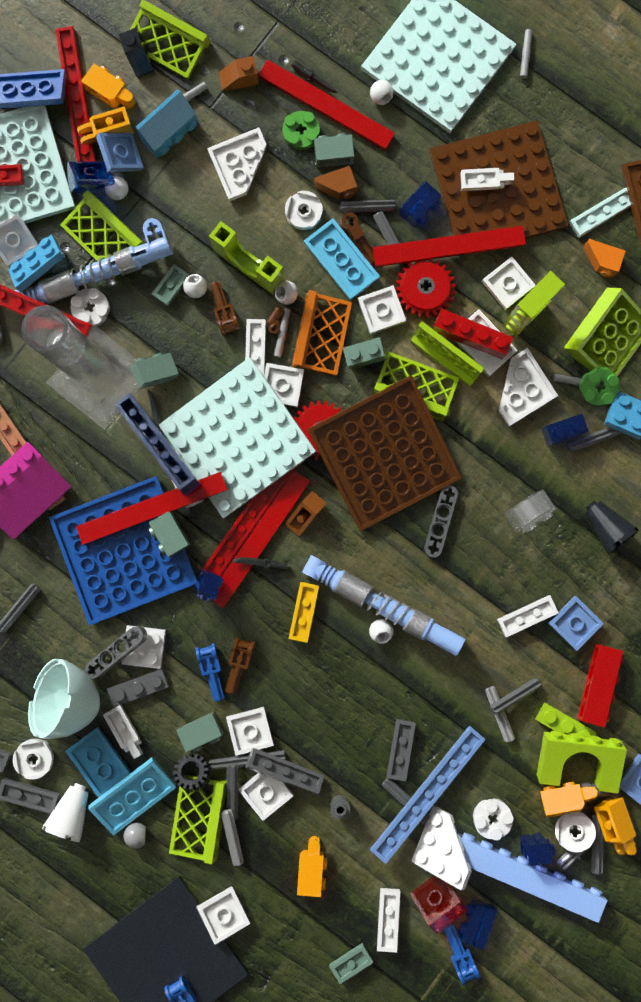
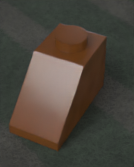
(239, 74)
(337, 183)
(305, 513)

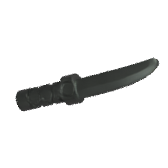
(309, 74)
(154, 409)
(266, 563)

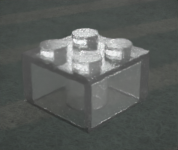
(529, 511)

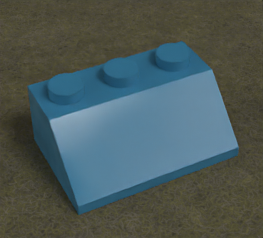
(167, 124)

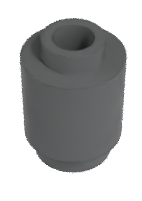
(340, 801)

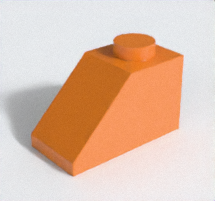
(604, 257)

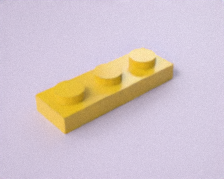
(303, 612)

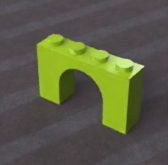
(265, 273)
(533, 304)
(559, 747)

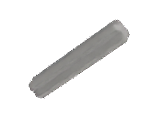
(501, 718)
(232, 837)

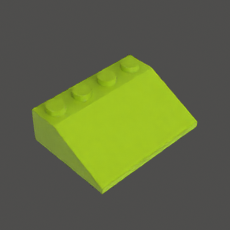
(608, 333)

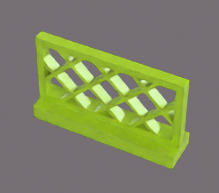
(178, 28)
(109, 219)
(446, 354)
(436, 410)
(214, 825)

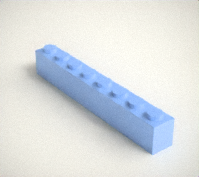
(533, 879)

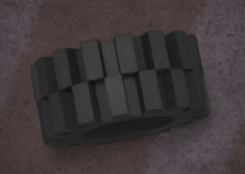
(199, 782)

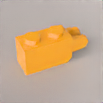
(107, 87)
(108, 122)
(566, 799)
(616, 825)
(310, 870)

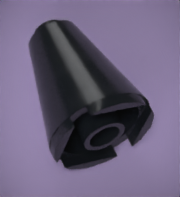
(609, 526)

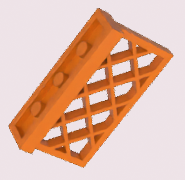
(305, 331)

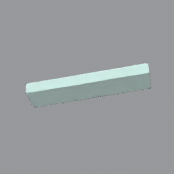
(601, 213)

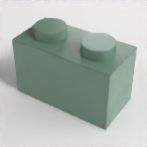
(334, 150)
(365, 353)
(154, 370)
(169, 534)
(200, 732)

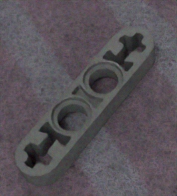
(444, 522)
(117, 655)

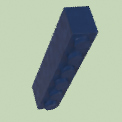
(157, 444)

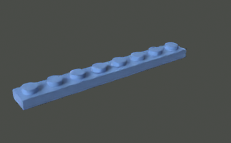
(427, 794)

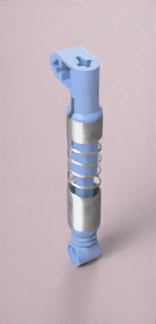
(122, 262)
(360, 592)

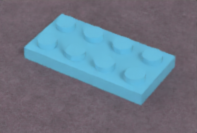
(341, 259)
(132, 796)

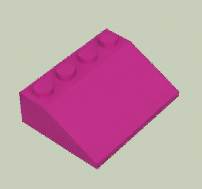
(27, 489)

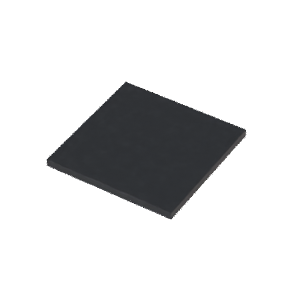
(160, 945)

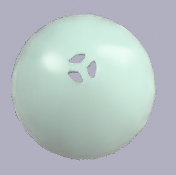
(62, 701)

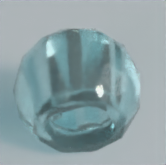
(61, 266)

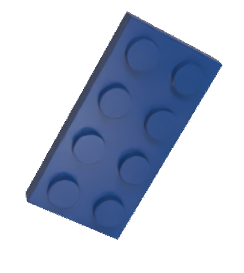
(32, 88)

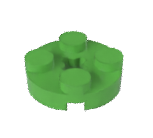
(297, 120)
(594, 377)

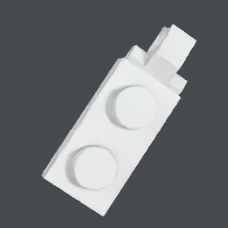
(485, 179)
(124, 730)

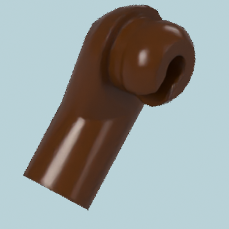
(273, 321)

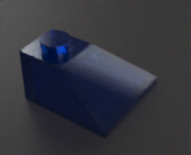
(88, 176)

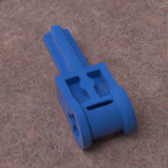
(210, 666)
(462, 958)
(180, 991)

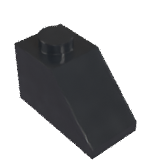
(136, 52)

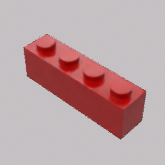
(472, 334)
(600, 685)

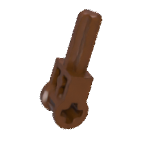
(357, 235)
(224, 312)
(239, 659)

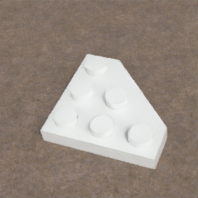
(238, 161)
(524, 388)
(442, 850)

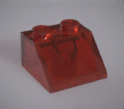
(438, 903)

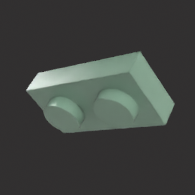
(170, 285)
(351, 963)

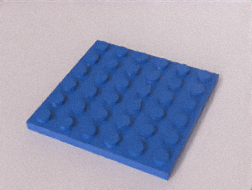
(124, 566)

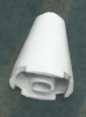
(69, 814)

